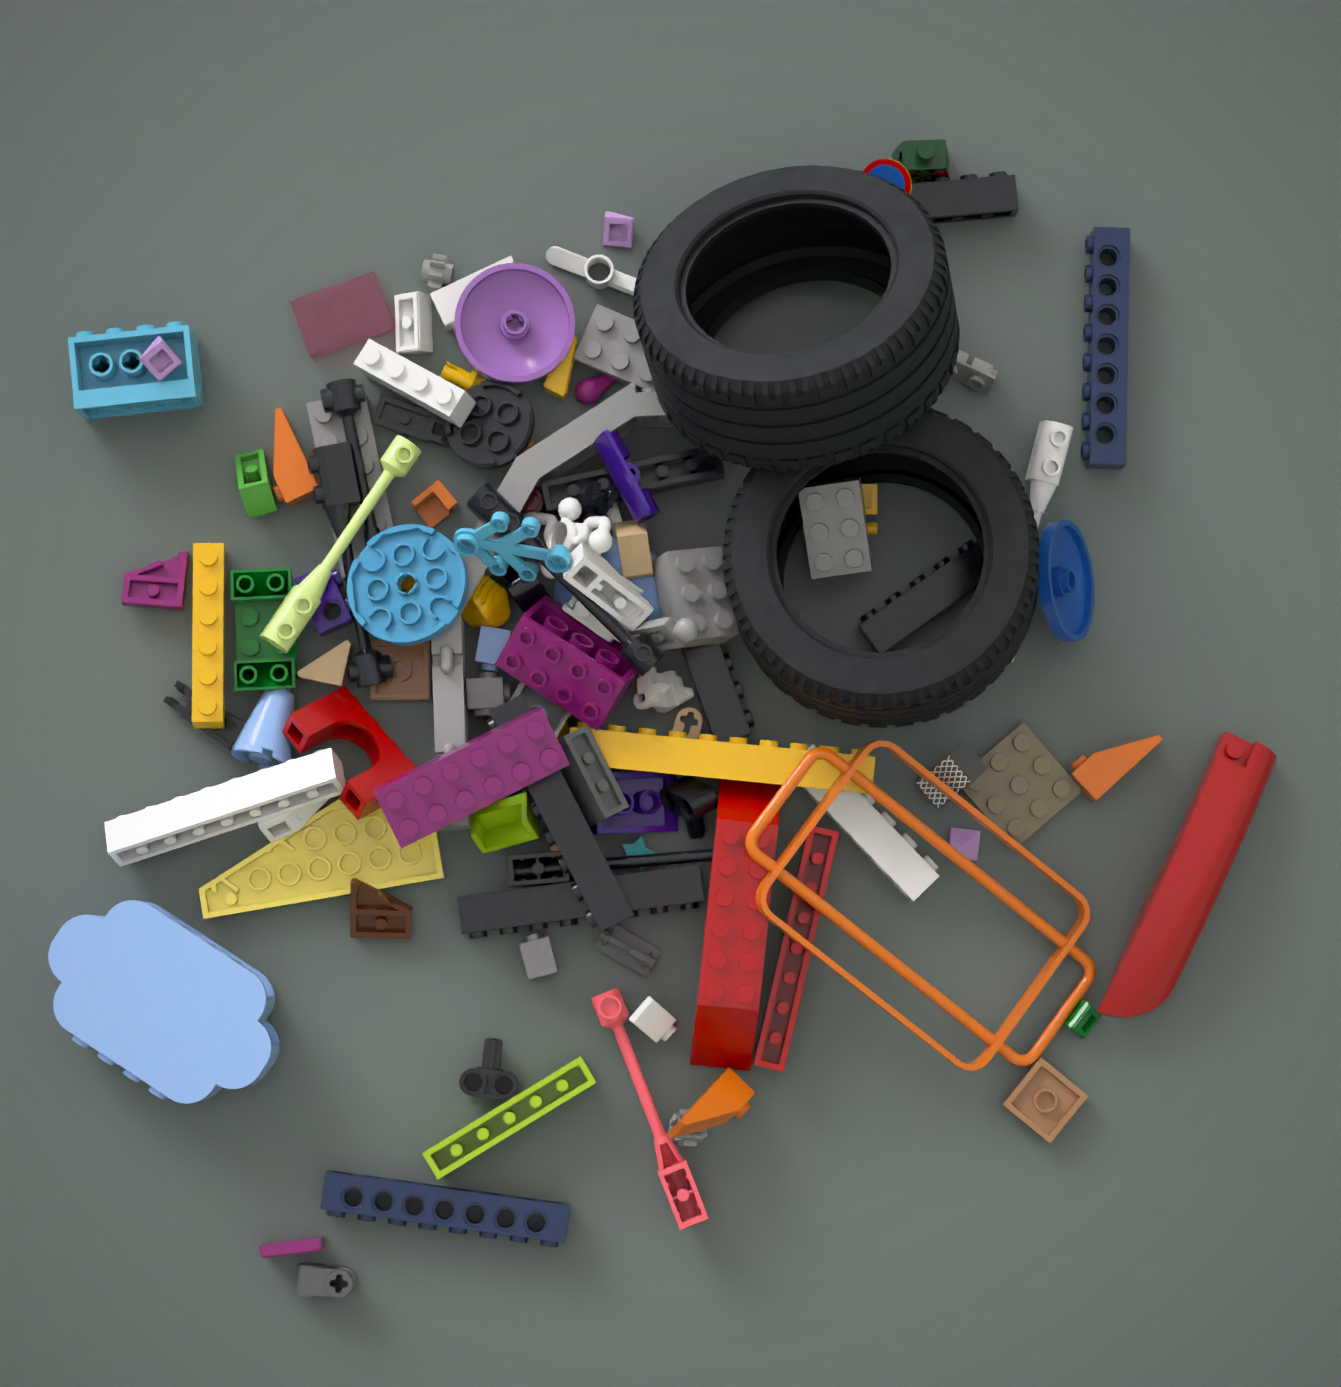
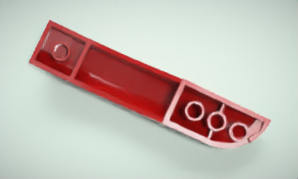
(1189, 878)

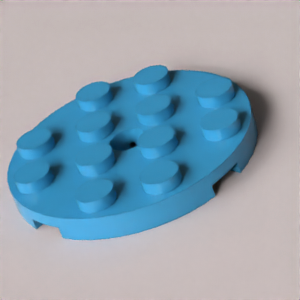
(432, 602)

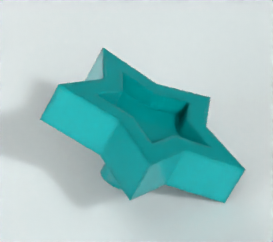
(637, 848)

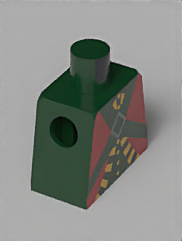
(924, 158)

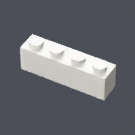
(415, 383)

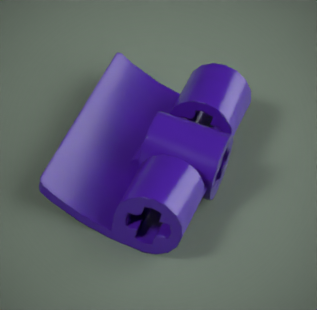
(613, 454)

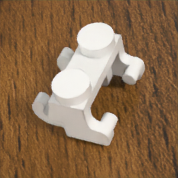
(661, 691)

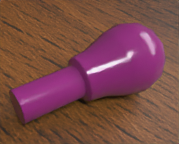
(592, 388)

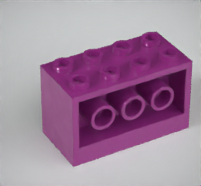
(567, 663)

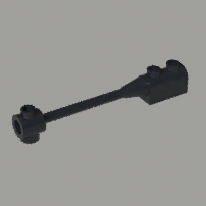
(343, 401)
(337, 492)
(635, 648)
(545, 868)

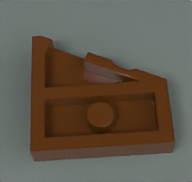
(377, 914)

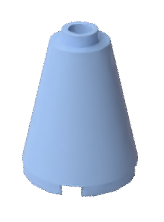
(262, 733)

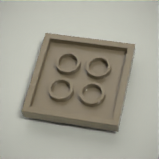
(1021, 785)

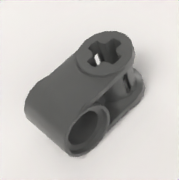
(319, 1280)

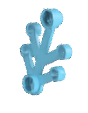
(476, 542)

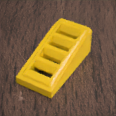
(558, 380)

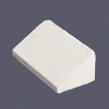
(413, 323)

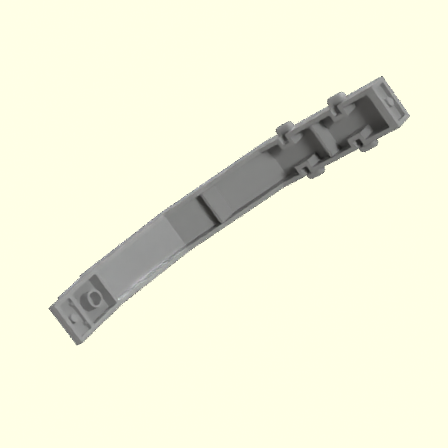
(542, 462)

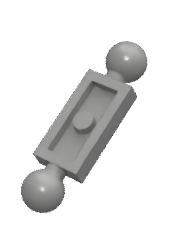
(667, 632)

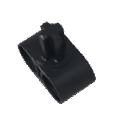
(523, 592)
(691, 801)
(489, 1073)

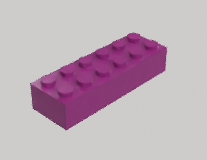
(470, 777)

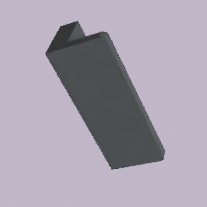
(590, 777)

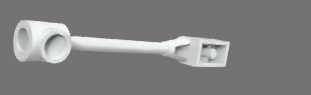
(1047, 464)

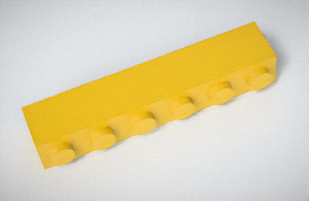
(208, 636)

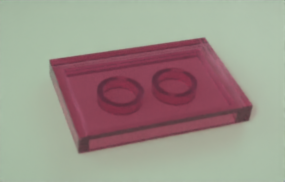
(342, 314)

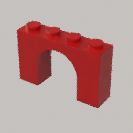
(343, 717)

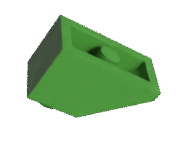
(255, 483)

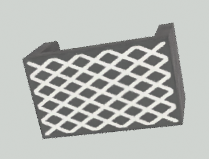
(956, 771)

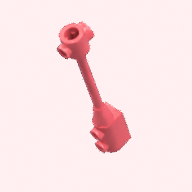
(672, 1167)

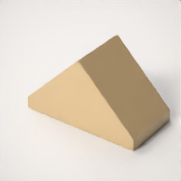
(633, 549)
(329, 668)

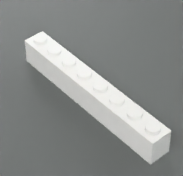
(225, 807)

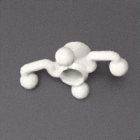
(572, 534)

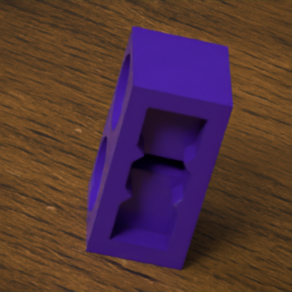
(330, 597)

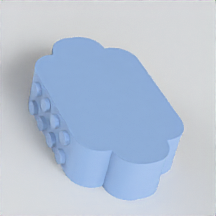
(163, 1002)

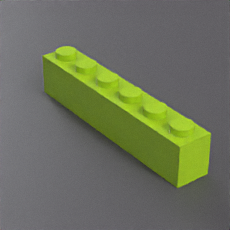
(509, 1117)

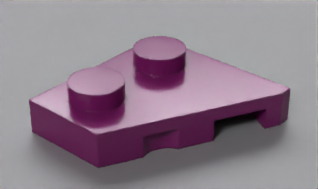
(158, 584)

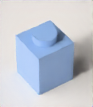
(490, 646)

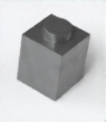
(538, 956)

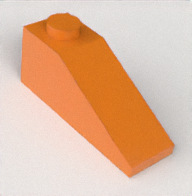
(290, 464)
(1104, 768)
(717, 1105)

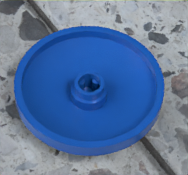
(1065, 581)

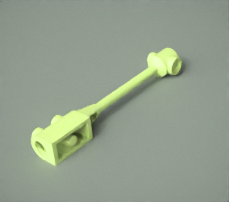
(306, 597)

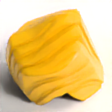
(487, 605)

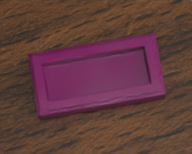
(291, 1247)

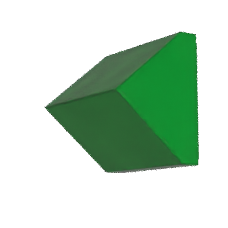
(1082, 1019)

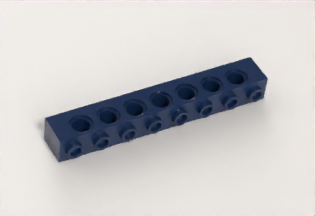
(1116, 243)
(336, 1203)

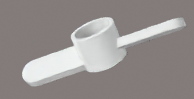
(580, 265)

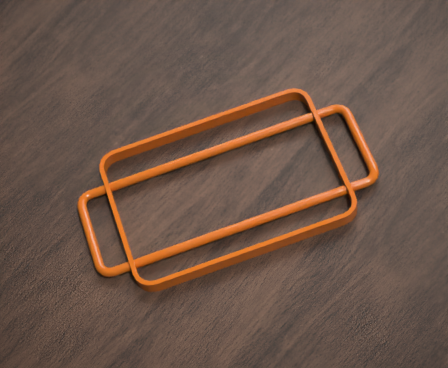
(1065, 944)

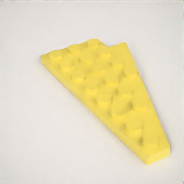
(321, 863)

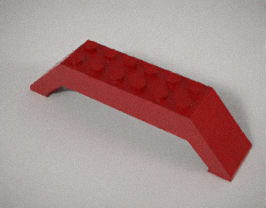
(733, 931)

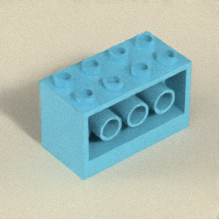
(130, 390)

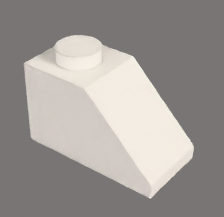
(654, 1020)

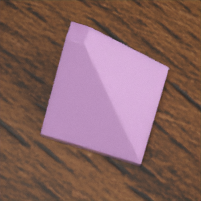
(618, 230)
(159, 359)
(965, 841)

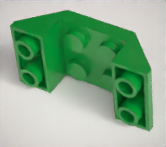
(256, 599)

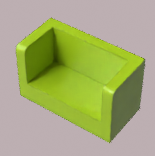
(504, 823)

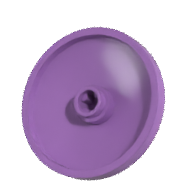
(514, 323)

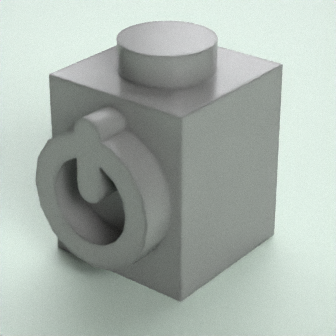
(486, 693)

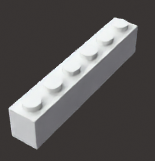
(879, 840)

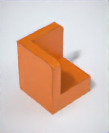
(434, 504)

